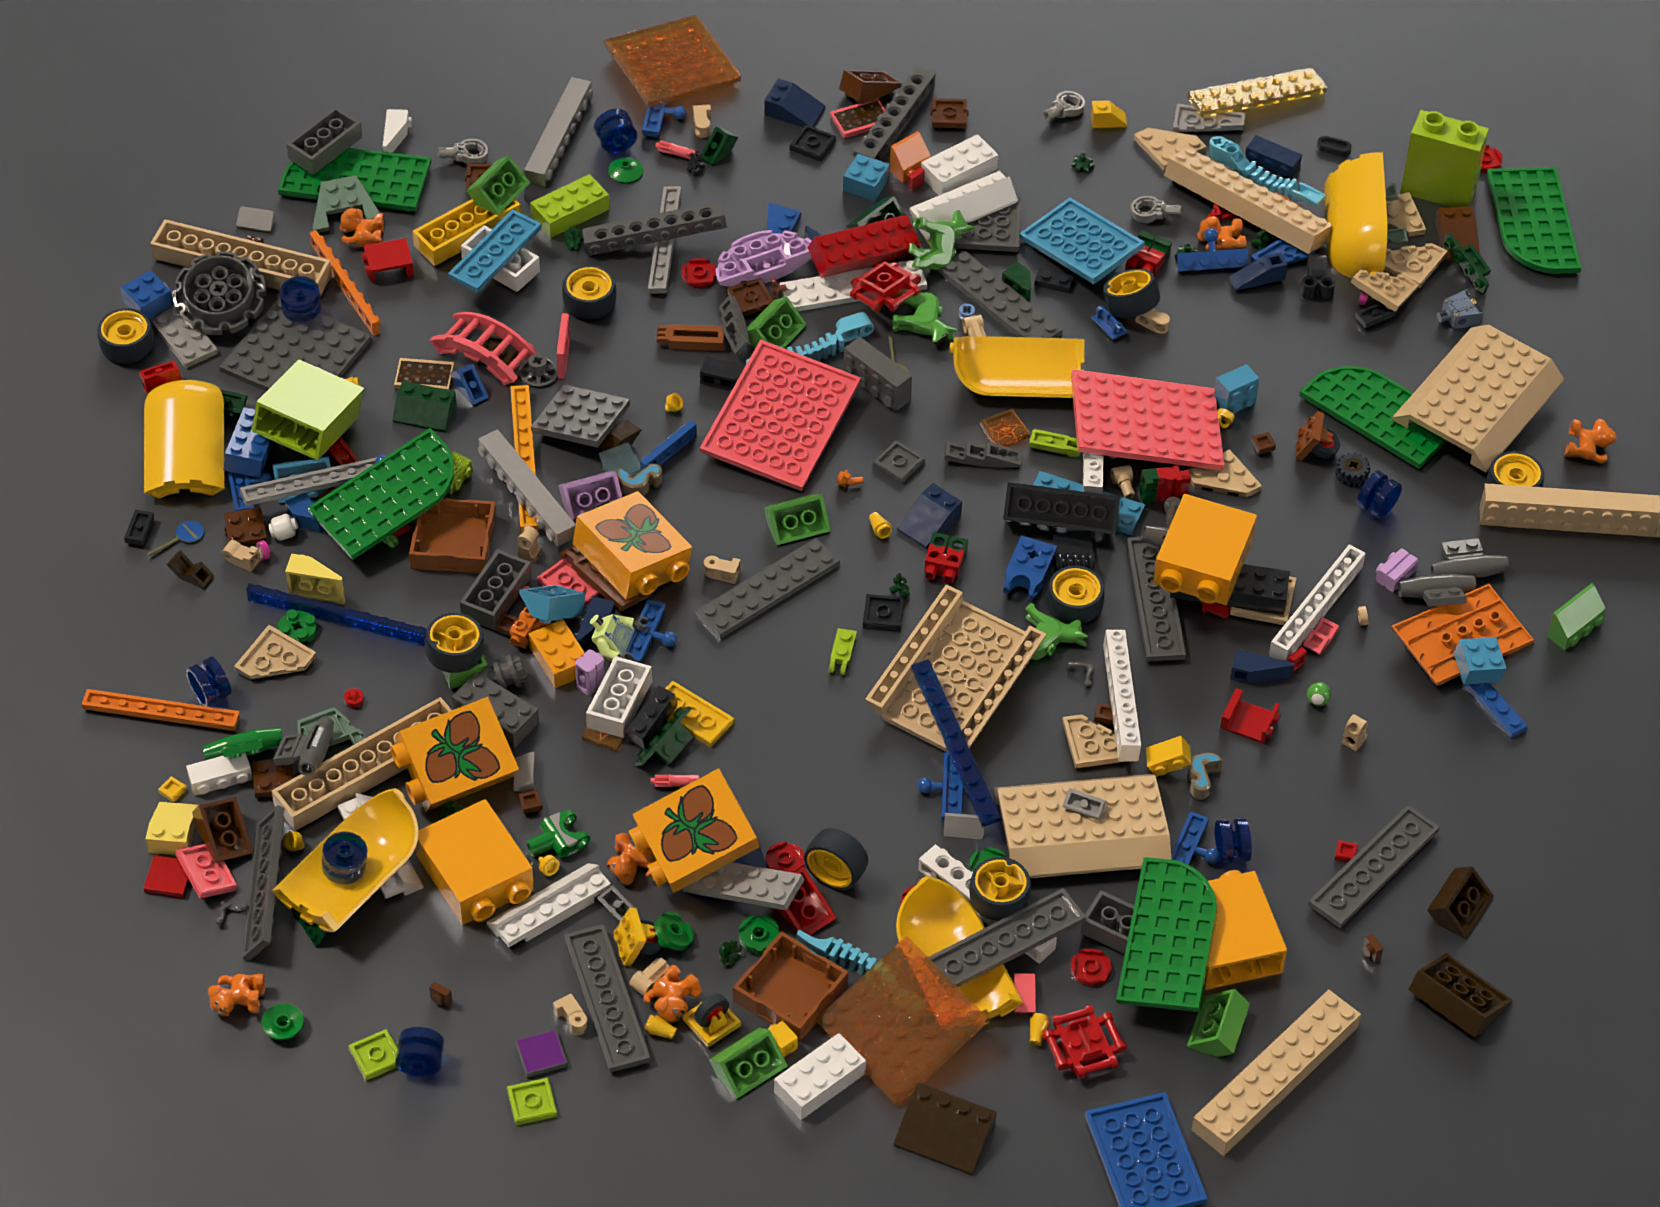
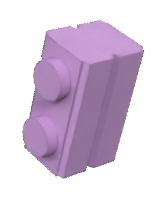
(1397, 568)
(589, 672)

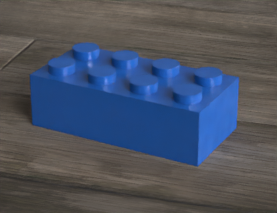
(247, 450)

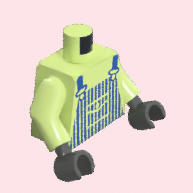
(614, 634)

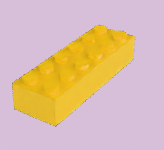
(445, 235)

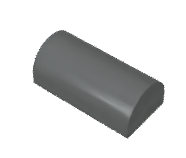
(615, 902)

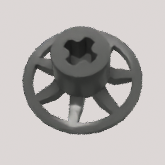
(538, 368)

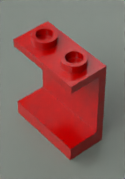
(387, 256)
(1249, 719)

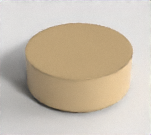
(1362, 615)

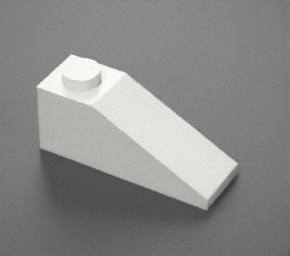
(395, 129)

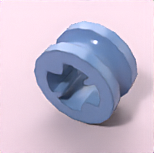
(966, 308)

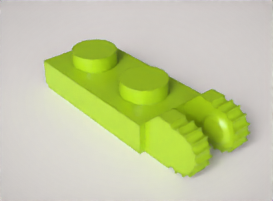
(1054, 443)
(842, 649)

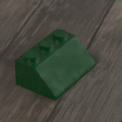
(883, 210)
(424, 406)

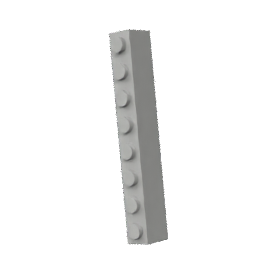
(558, 131)
(526, 487)

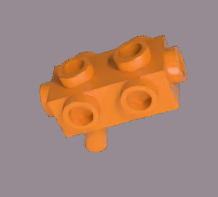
(523, 626)

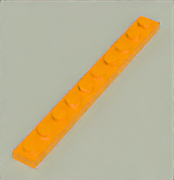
(523, 440)

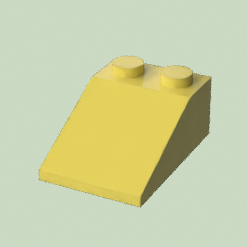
(313, 580)
(170, 828)

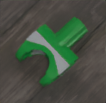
(557, 837)

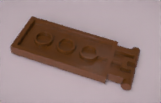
(597, 580)

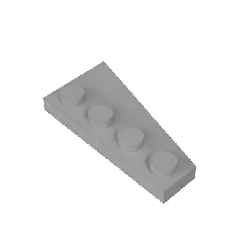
(1189, 120)

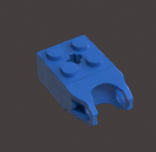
(1030, 566)

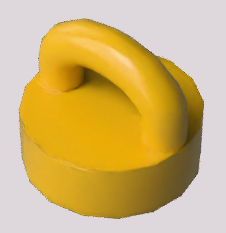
(673, 403)
(1225, 416)
(293, 841)
(548, 865)

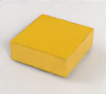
(172, 789)

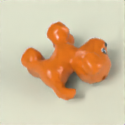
(353, 220)
(1225, 234)
(1588, 439)
(626, 864)
(243, 991)
(671, 994)

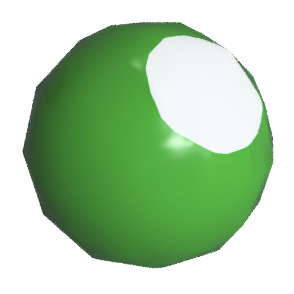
(1319, 694)

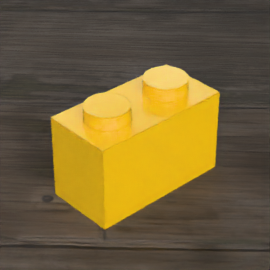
(1168, 756)

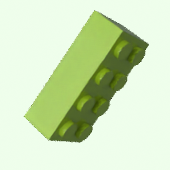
(570, 205)

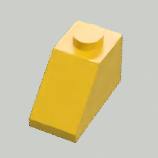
(1107, 115)

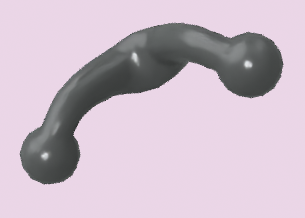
(1088, 667)
(219, 920)

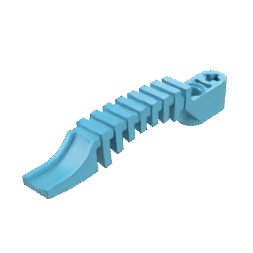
(1231, 155)
(848, 329)
(836, 949)

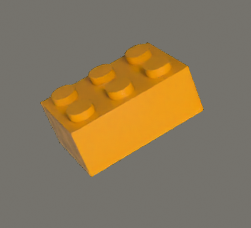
(556, 652)

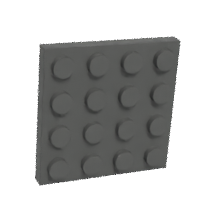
(994, 231)
(580, 415)

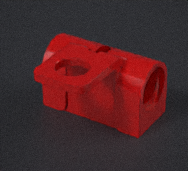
(159, 375)

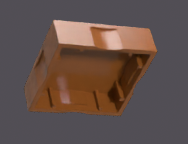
(454, 536)
(790, 985)

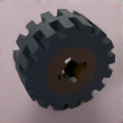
(1352, 469)

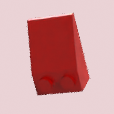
(808, 908)

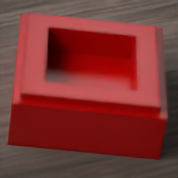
(916, 178)
(1298, 658)
(1345, 851)

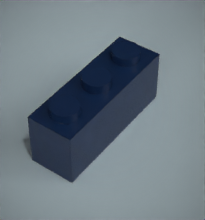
(1273, 157)

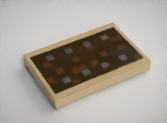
(424, 372)

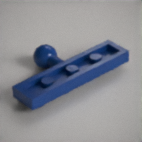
(655, 115)
(1212, 259)
(239, 480)
(641, 640)
(951, 788)
(1189, 840)

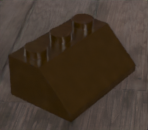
(1460, 901)

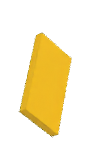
(704, 720)

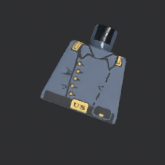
(1461, 311)

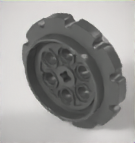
(219, 293)

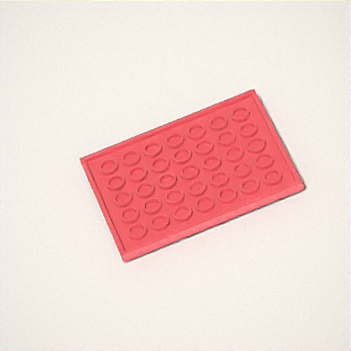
(780, 415)
(1146, 420)

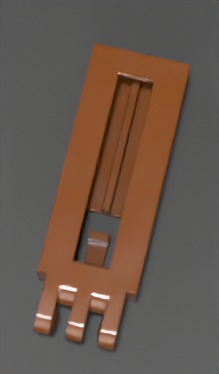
(691, 337)

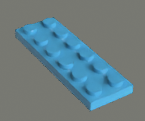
(494, 251)
(1129, 511)

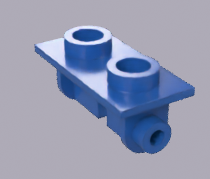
(1108, 323)

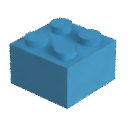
(866, 177)
(1236, 389)
(1480, 660)

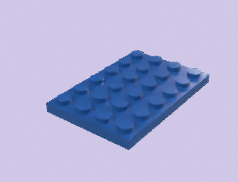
(1145, 1154)

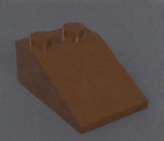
(867, 84)
(1462, 225)
(223, 829)

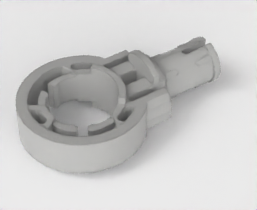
(1060, 108)
(460, 153)
(1158, 211)

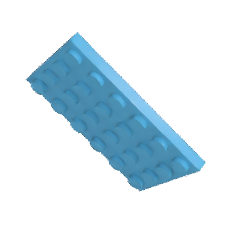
(1082, 240)

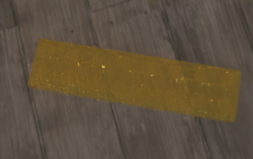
(1257, 92)

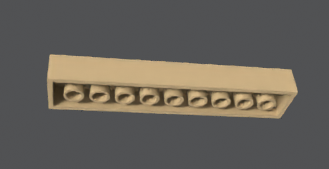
(1248, 200)
(183, 243)
(1570, 510)
(348, 771)
(1275, 1072)

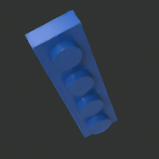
(670, 446)
(1498, 708)

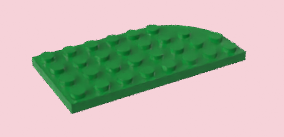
(387, 177)
(1534, 218)
(1367, 404)
(387, 494)
(1168, 937)

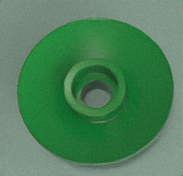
(625, 170)
(279, 1015)

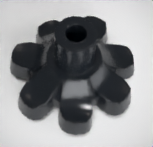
(695, 162)

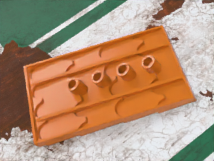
(1436, 632)

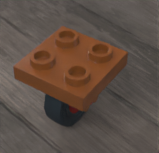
(1316, 439)

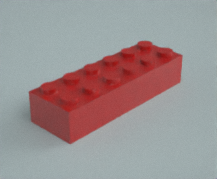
(863, 246)

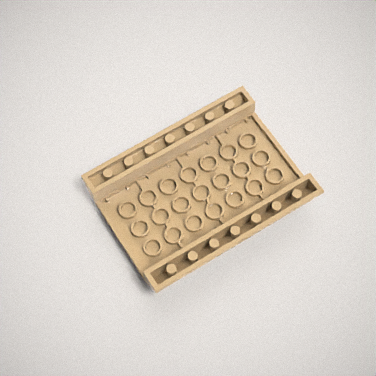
(1483, 393)
(973, 660)
(1065, 842)

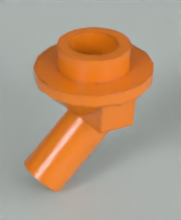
(844, 479)

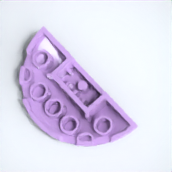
(763, 257)

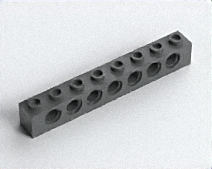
(897, 114)
(654, 228)

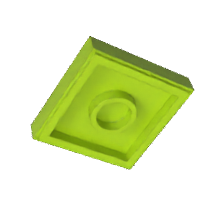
(374, 1054)
(531, 1101)

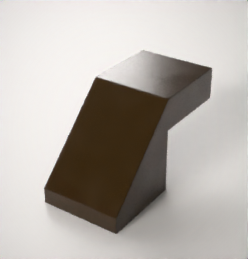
(624, 432)
(184, 569)

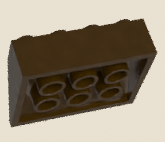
(1459, 994)
(945, 1128)

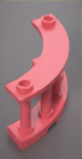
(473, 350)

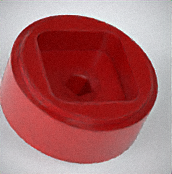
(353, 698)

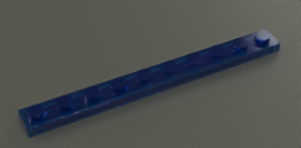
(337, 614)
(955, 743)

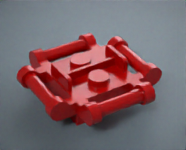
(884, 284)
(1084, 1042)

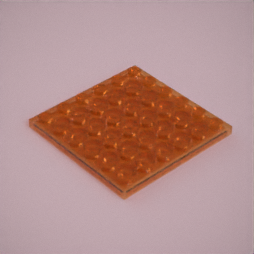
(672, 60)
(903, 1019)

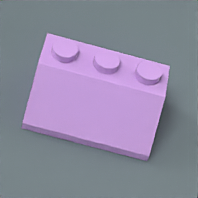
(589, 492)

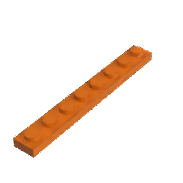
(348, 287)
(161, 710)

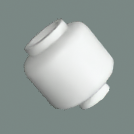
(283, 527)

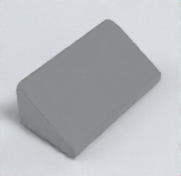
(255, 219)
(525, 776)
(1085, 804)
(963, 826)

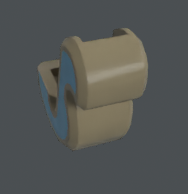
(641, 482)
(1198, 773)

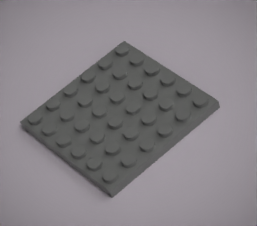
(279, 343)

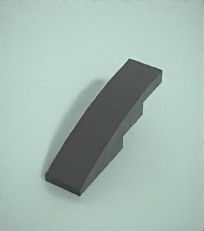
(734, 324)
(986, 456)

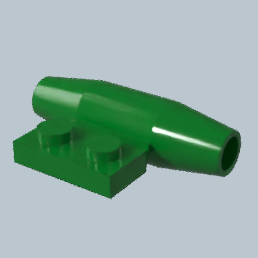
(248, 742)

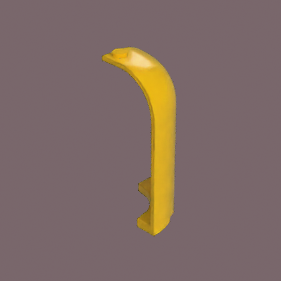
(1358, 215)
(1017, 365)
(184, 439)
(390, 836)
(940, 916)

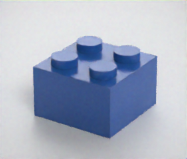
(147, 294)

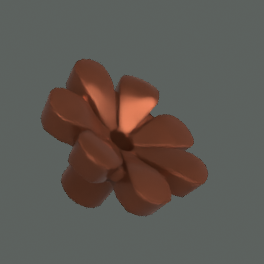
(776, 289)

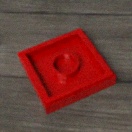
(166, 877)

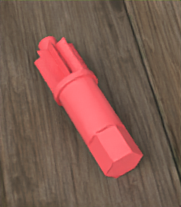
(672, 149)
(673, 780)

